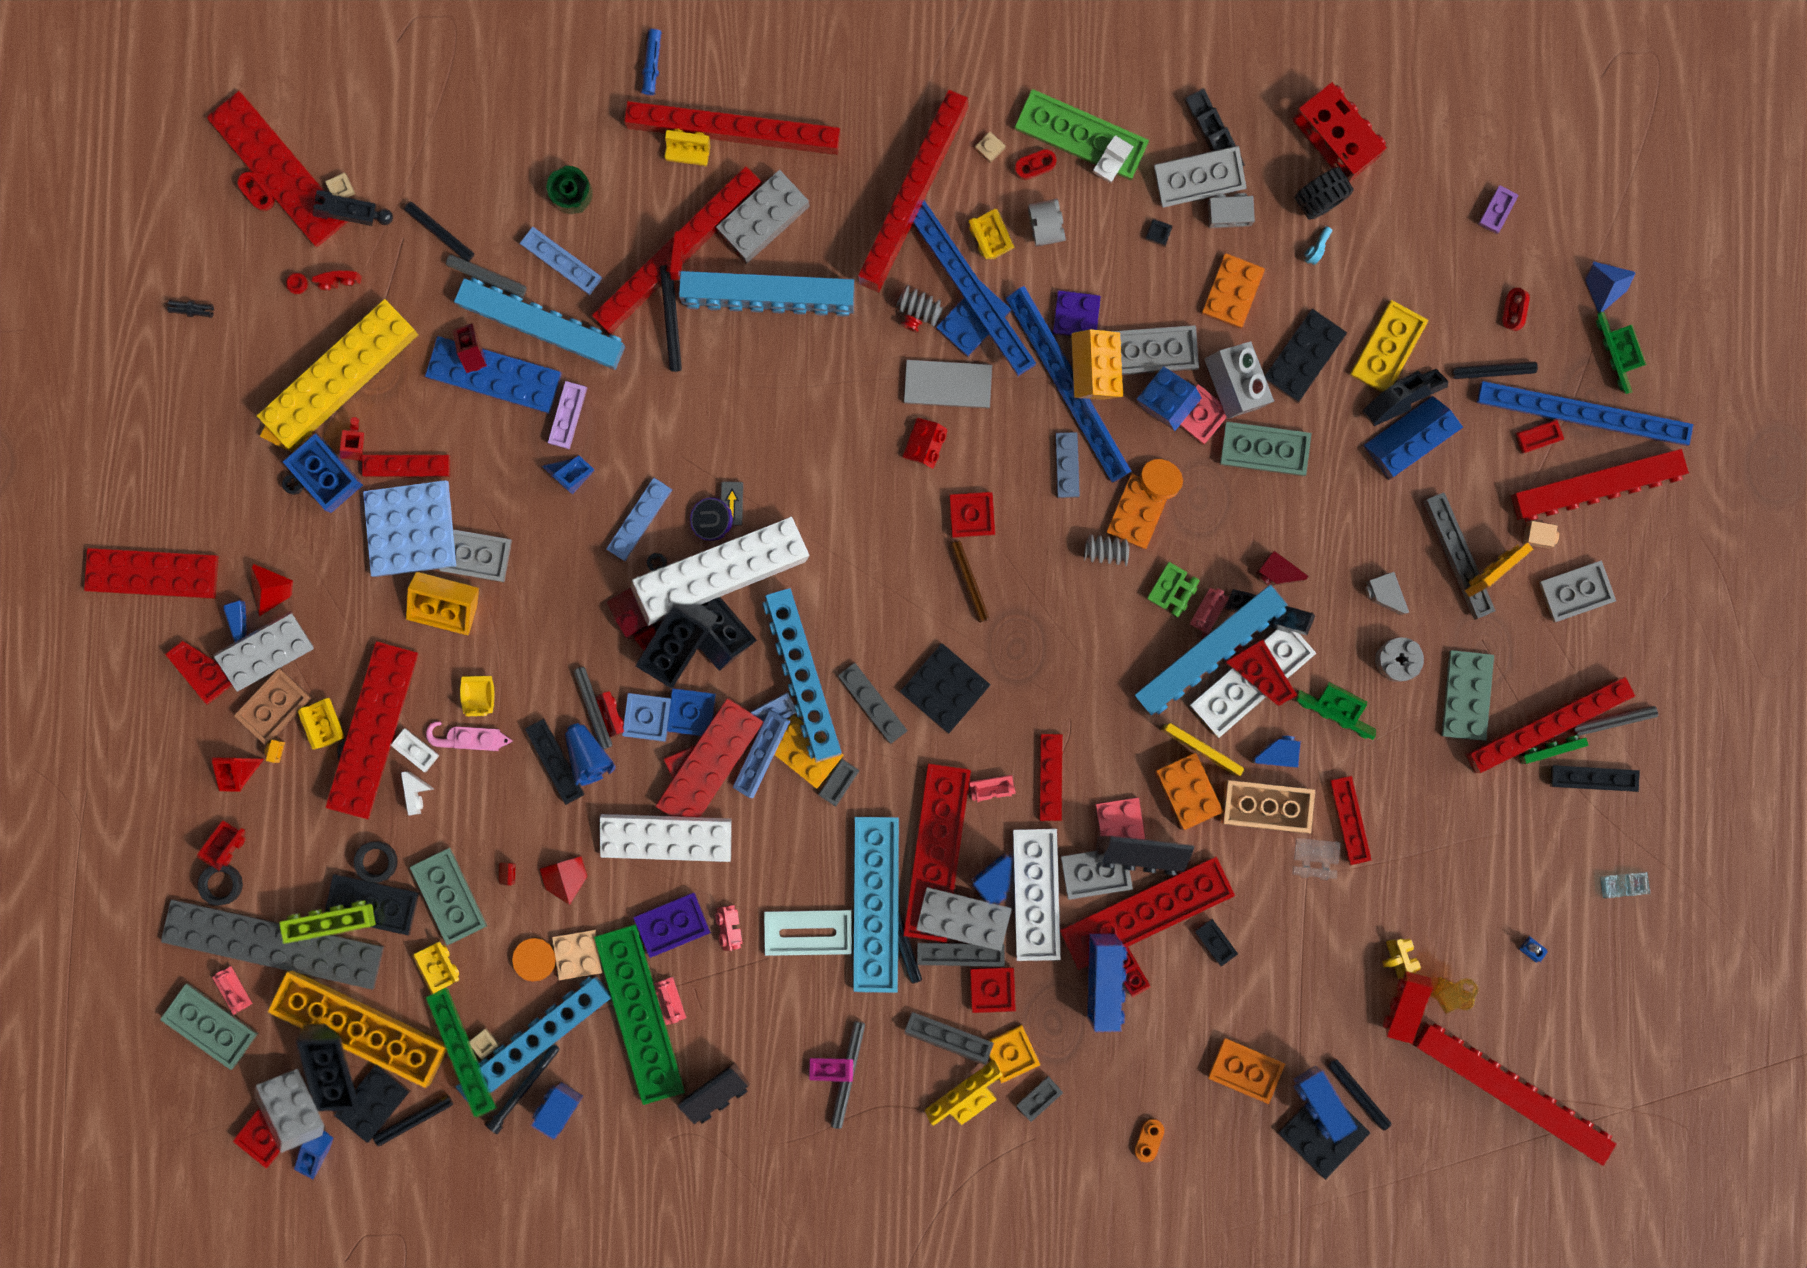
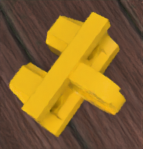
(1399, 958)

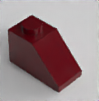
(469, 348)
(1279, 571)

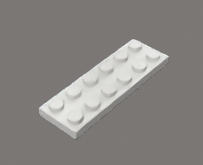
(1235, 696)
(665, 837)
(1036, 894)

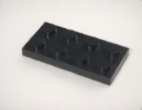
(1305, 355)
(392, 906)

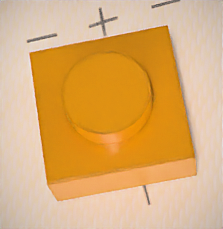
(274, 751)

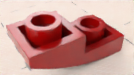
(331, 279)
(1135, 979)

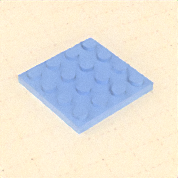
(409, 528)

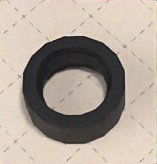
(392, 861)
(211, 899)

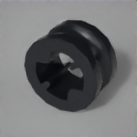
(288, 480)
(654, 556)

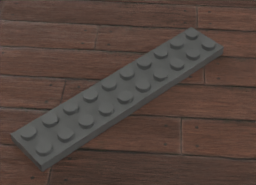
(262, 944)

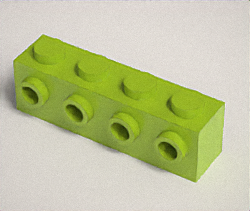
(328, 923)

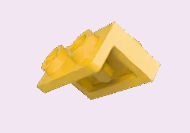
(687, 147)
(991, 234)
(321, 724)
(436, 967)

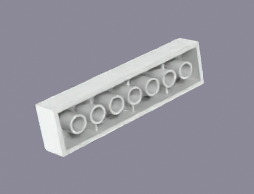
(720, 570)

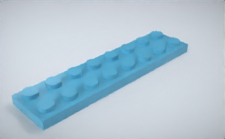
(876, 904)

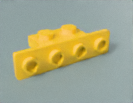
(966, 1098)

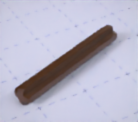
(969, 581)

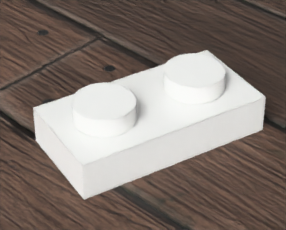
(415, 750)

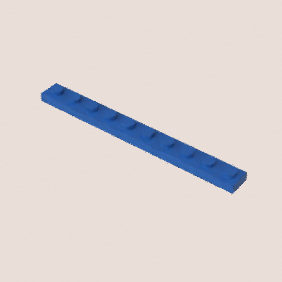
(973, 291)
(1062, 375)
(1585, 413)

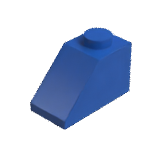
(1280, 753)
(313, 1154)

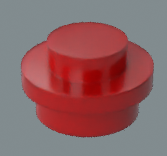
(297, 283)

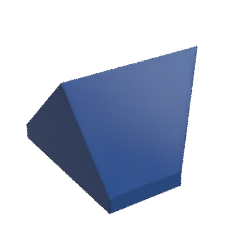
(1607, 284)
(570, 472)

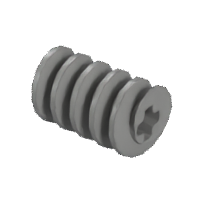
(920, 305)
(1107, 550)

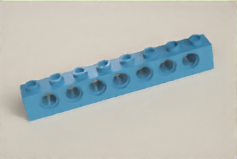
(784, 601)
(598, 996)

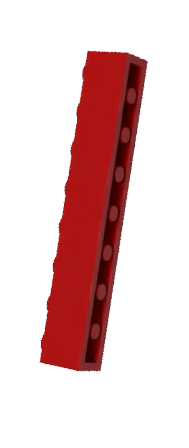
(1600, 484)
(1550, 725)

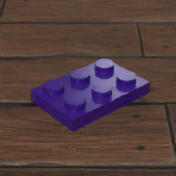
(672, 925)

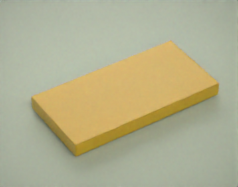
(1389, 347)
(1202, 749)

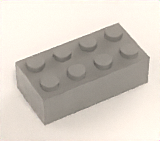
(763, 216)

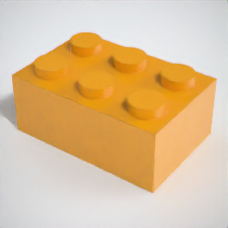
(1097, 364)

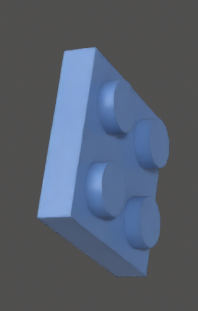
(646, 717)

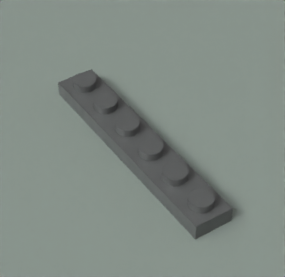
(1457, 553)

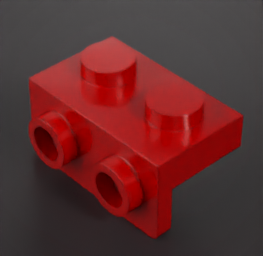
(925, 442)
(221, 845)

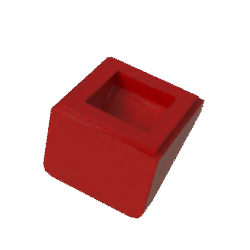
(507, 873)

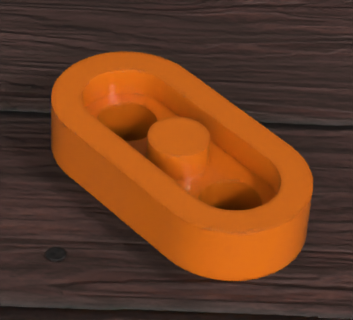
(1149, 1140)

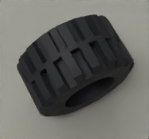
(1324, 193)

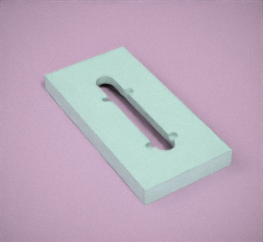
(837, 919)

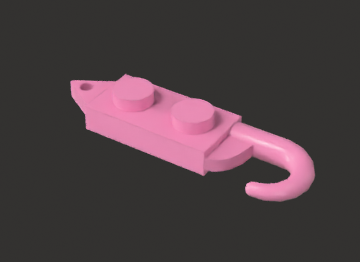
(468, 738)

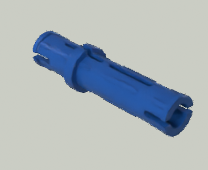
(651, 62)

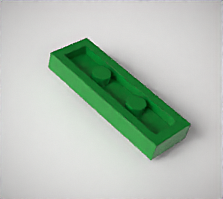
(1553, 749)

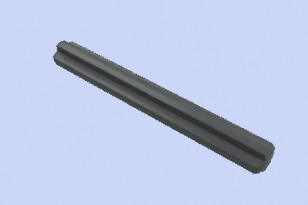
(845, 1087)

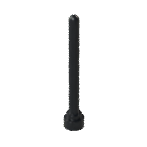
(495, 1123)

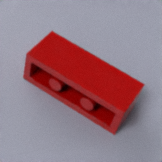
(1408, 1007)

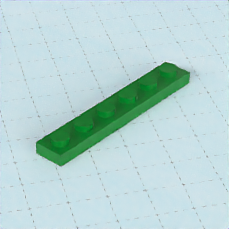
(461, 1052)

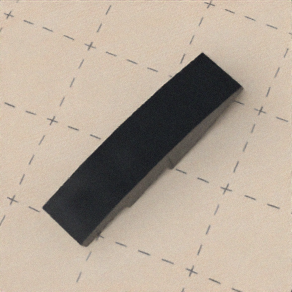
(1209, 121)

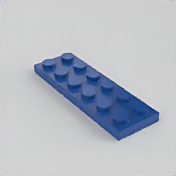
(501, 378)

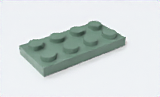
(1265, 449)
(1467, 695)
(448, 896)
(209, 1026)

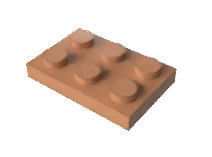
(272, 706)

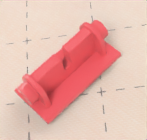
(1209, 610)
(992, 787)
(728, 938)
(232, 990)
(669, 1001)

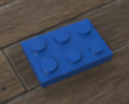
(963, 326)

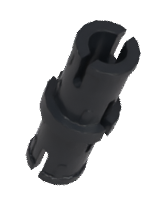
(190, 308)

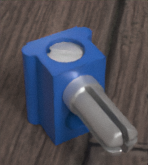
(1531, 947)

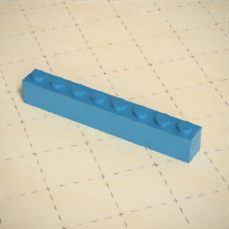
(539, 323)
(1211, 649)

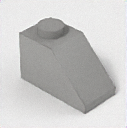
(1387, 593)

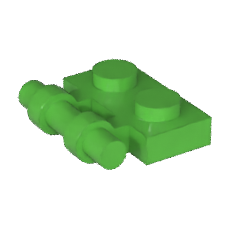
(1167, 586)

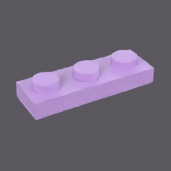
(567, 415)

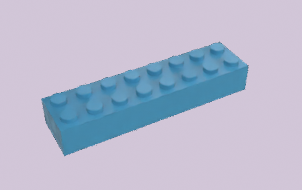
(767, 292)

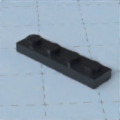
(554, 761)
(1594, 778)

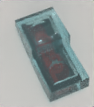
(1625, 885)

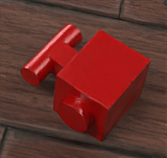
(352, 442)

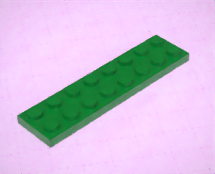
(639, 1014)

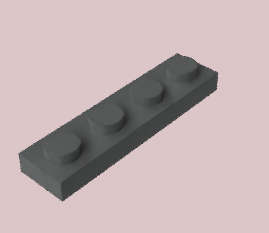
(872, 703)
(959, 955)
(949, 1038)

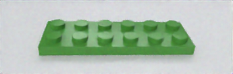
(1076, 131)

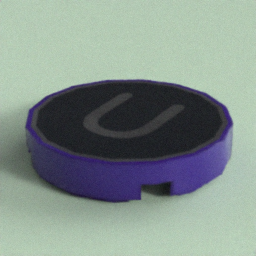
(711, 519)

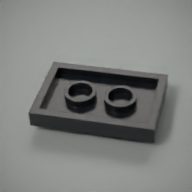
(377, 1100)

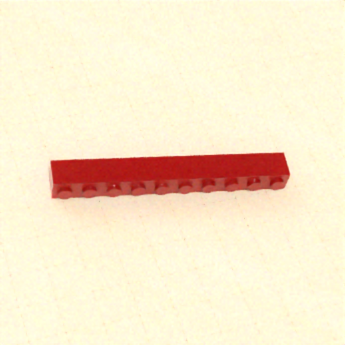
(734, 127)
(913, 191)
(696, 234)
(1514, 1094)

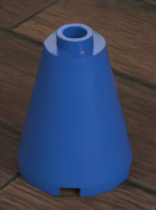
(586, 756)

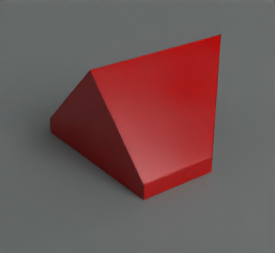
(269, 588)
(234, 772)
(564, 878)

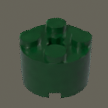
(565, 178)

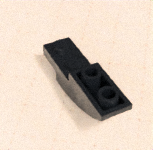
(1400, 396)
(1292, 620)

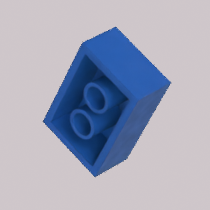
(323, 473)
(1324, 1104)

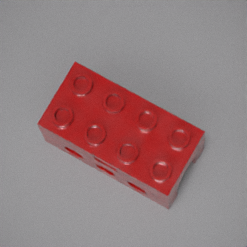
(1358, 140)

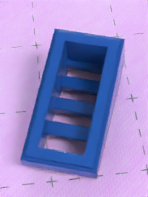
(236, 618)

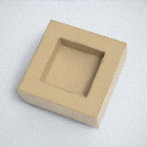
(990, 147)
(340, 186)
(484, 1043)

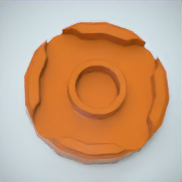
(1161, 479)
(534, 959)

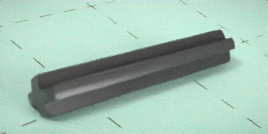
(486, 276)
(592, 707)
(1616, 720)

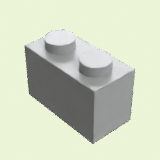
(1231, 211)

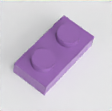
(1498, 209)

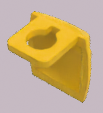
(477, 695)

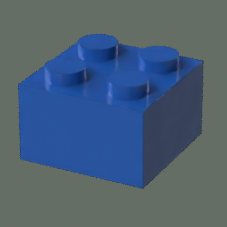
(1169, 398)
(557, 1110)

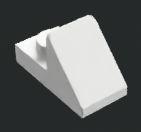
(1112, 159)
(412, 786)

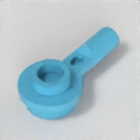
(1315, 253)

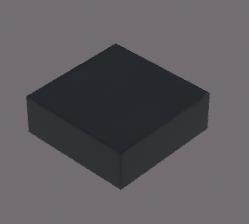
(1159, 232)

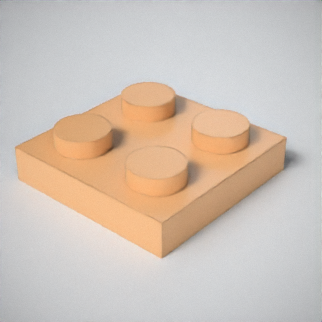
(577, 955)

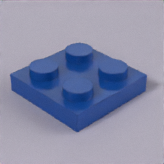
(690, 711)

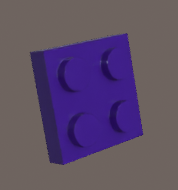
(1076, 312)

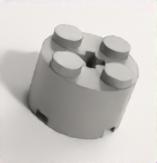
(1046, 222)
(1396, 671)

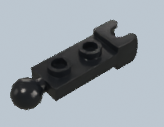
(349, 209)

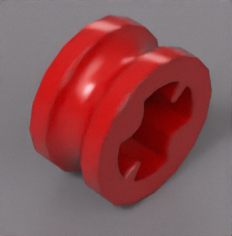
(911, 323)

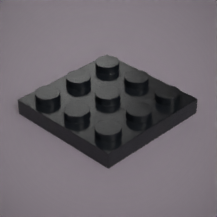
(945, 688)
(1318, 1151)

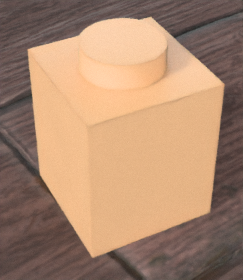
(1541, 534)

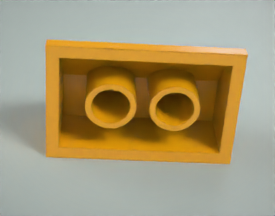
(441, 603)

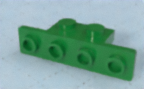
(1624, 350)
(1341, 707)

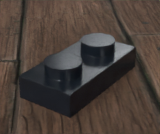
(1216, 942)

